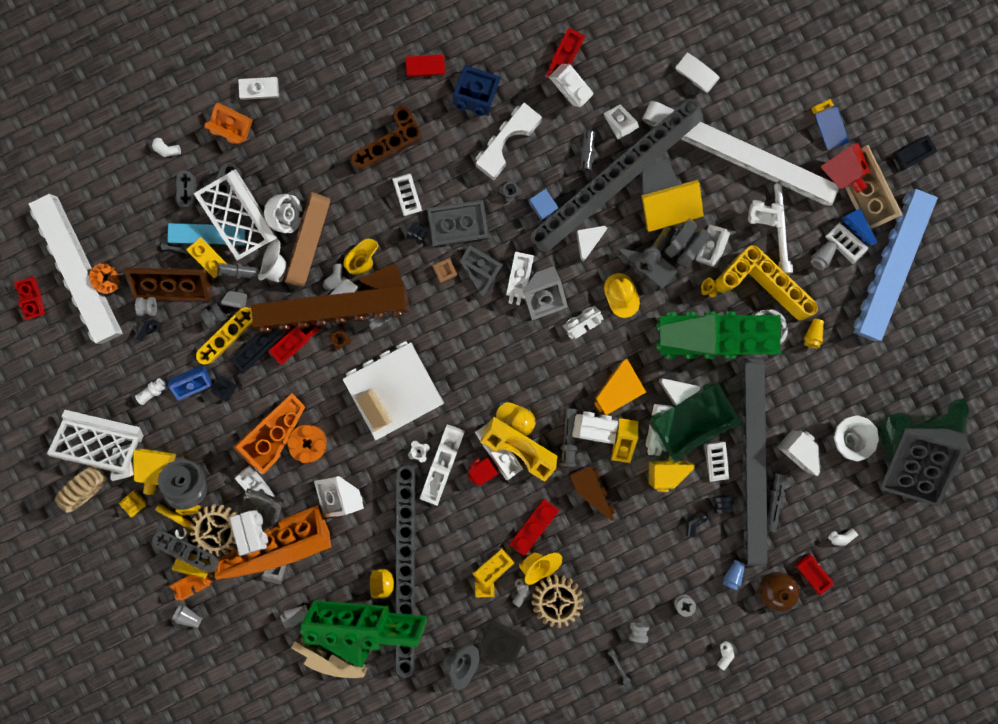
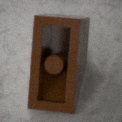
(384, 278)

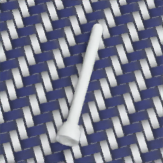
(784, 264)

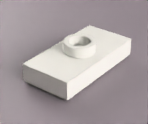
(258, 88)

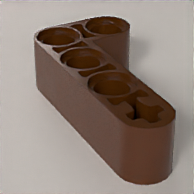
(384, 142)

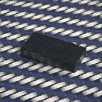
(915, 152)

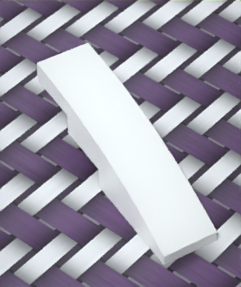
(442, 464)

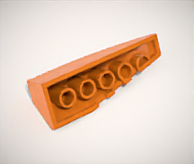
(287, 543)

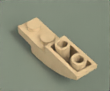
(321, 661)

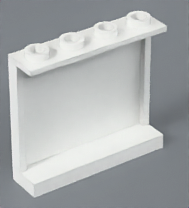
(400, 385)

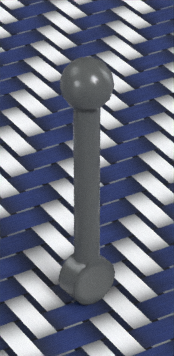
(164, 246)
(626, 680)

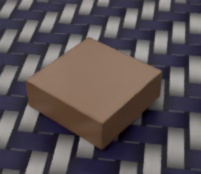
(444, 270)

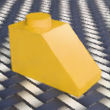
(625, 440)

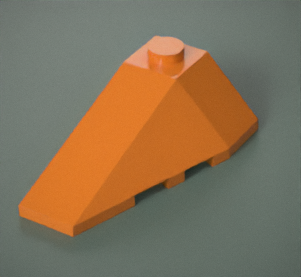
(266, 440)

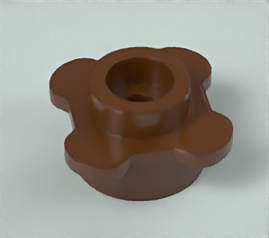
(335, 338)

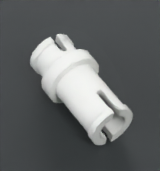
(152, 390)

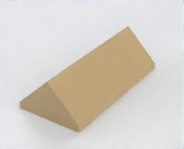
(877, 199)

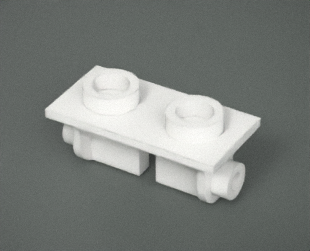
(575, 326)

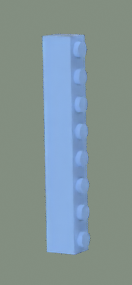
(894, 265)

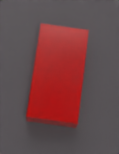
(425, 65)
(814, 574)

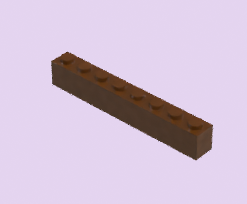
(330, 308)

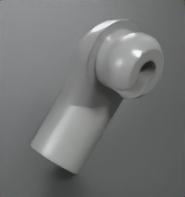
(335, 278)
(523, 592)

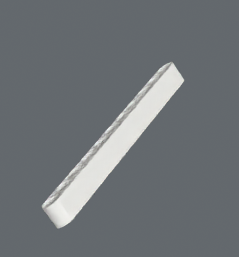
(750, 158)

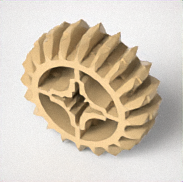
(80, 489)
(212, 522)
(550, 601)

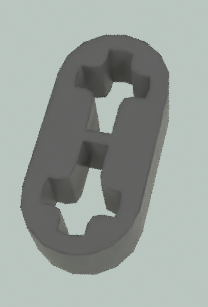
(181, 189)

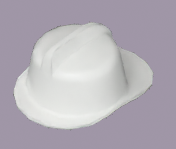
(273, 264)

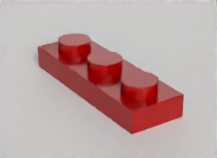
(534, 527)

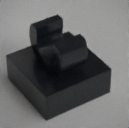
(224, 388)

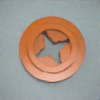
(96, 277)

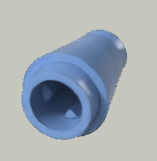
(734, 575)

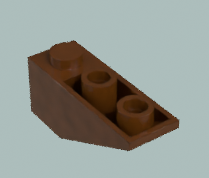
(588, 487)

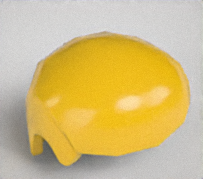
(381, 583)

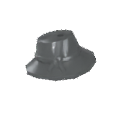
(461, 665)

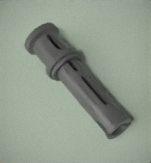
(652, 254)
(568, 447)

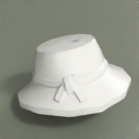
(861, 438)

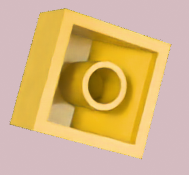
(667, 475)

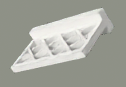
(250, 205)
(103, 428)

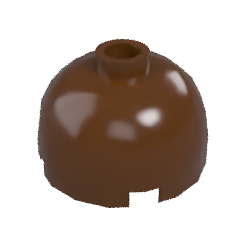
(779, 591)

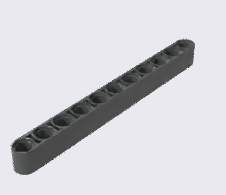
(617, 175)
(754, 461)
(405, 560)

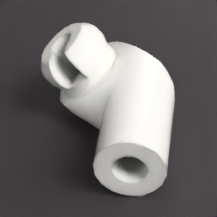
(164, 150)
(842, 540)
(727, 655)

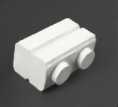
(571, 85)
(595, 428)
(248, 532)

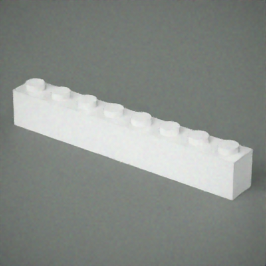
(75, 268)

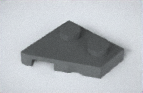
(480, 268)

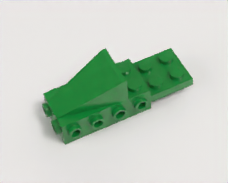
(718, 335)
(353, 635)

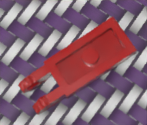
(567, 50)
(291, 344)

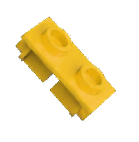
(205, 256)

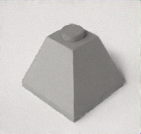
(544, 293)

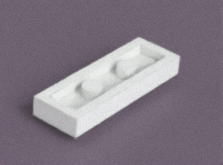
(503, 459)

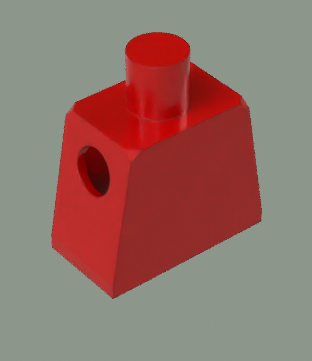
(848, 168)

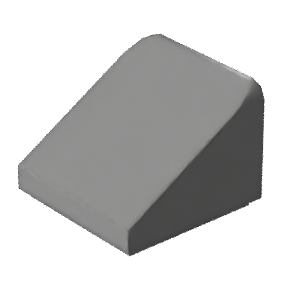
(235, 299)
(274, 575)

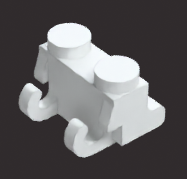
(764, 214)

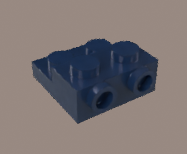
(475, 91)

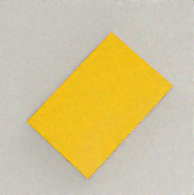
(672, 205)

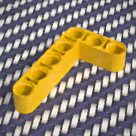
(767, 281)

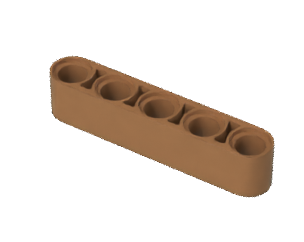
(307, 239)

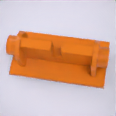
(184, 586)

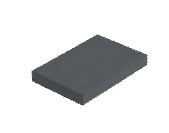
(457, 223)

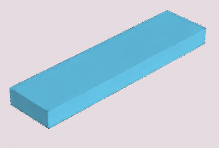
(192, 232)

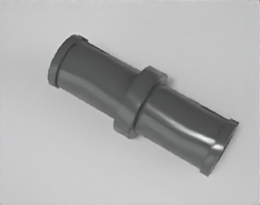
(587, 151)
(237, 271)

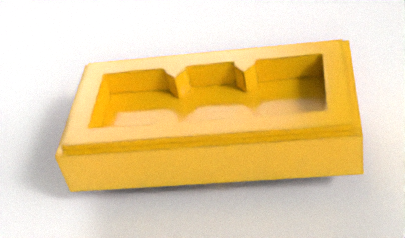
(493, 568)

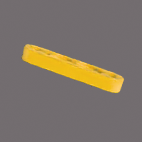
(224, 333)

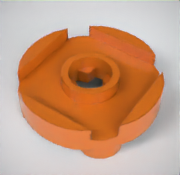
(307, 432)

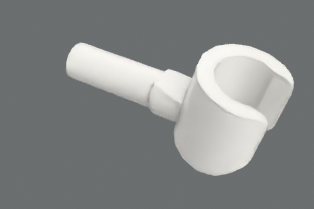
(186, 535)

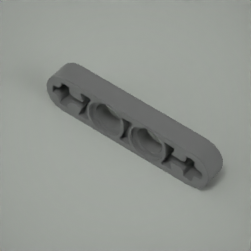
(186, 549)

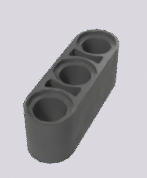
(221, 199)

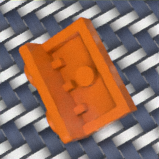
(229, 124)

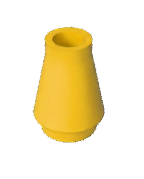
(814, 335)

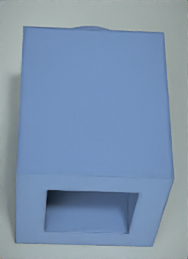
(543, 205)

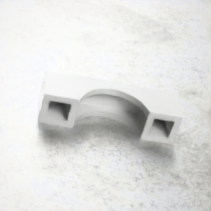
(522, 123)

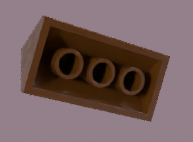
(170, 284)

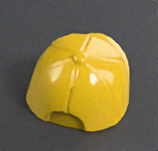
(360, 257)
(516, 417)

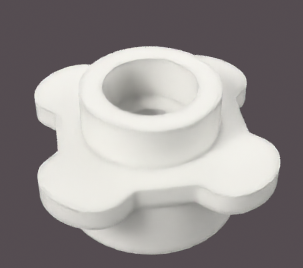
(419, 456)

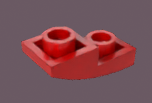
(30, 296)

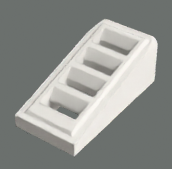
(417, 208)
(851, 238)
(723, 453)

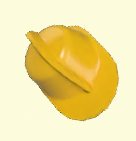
(621, 295)
(538, 566)

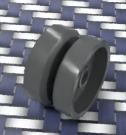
(688, 244)
(182, 484)

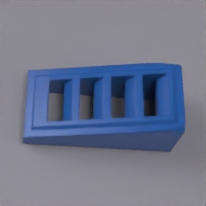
(859, 225)

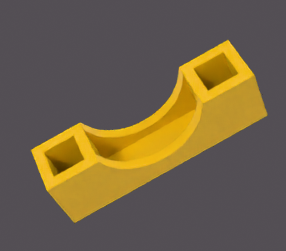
(503, 437)

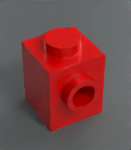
(481, 471)

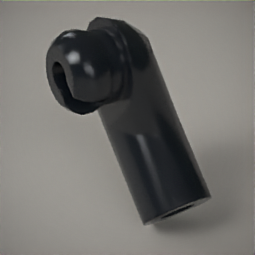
(146, 327)

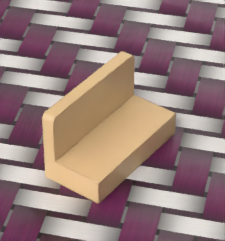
(374, 409)

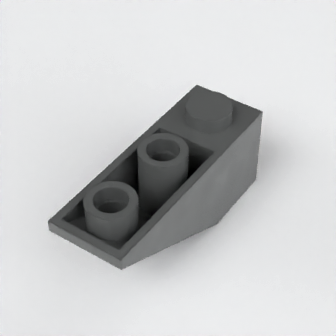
(658, 277)

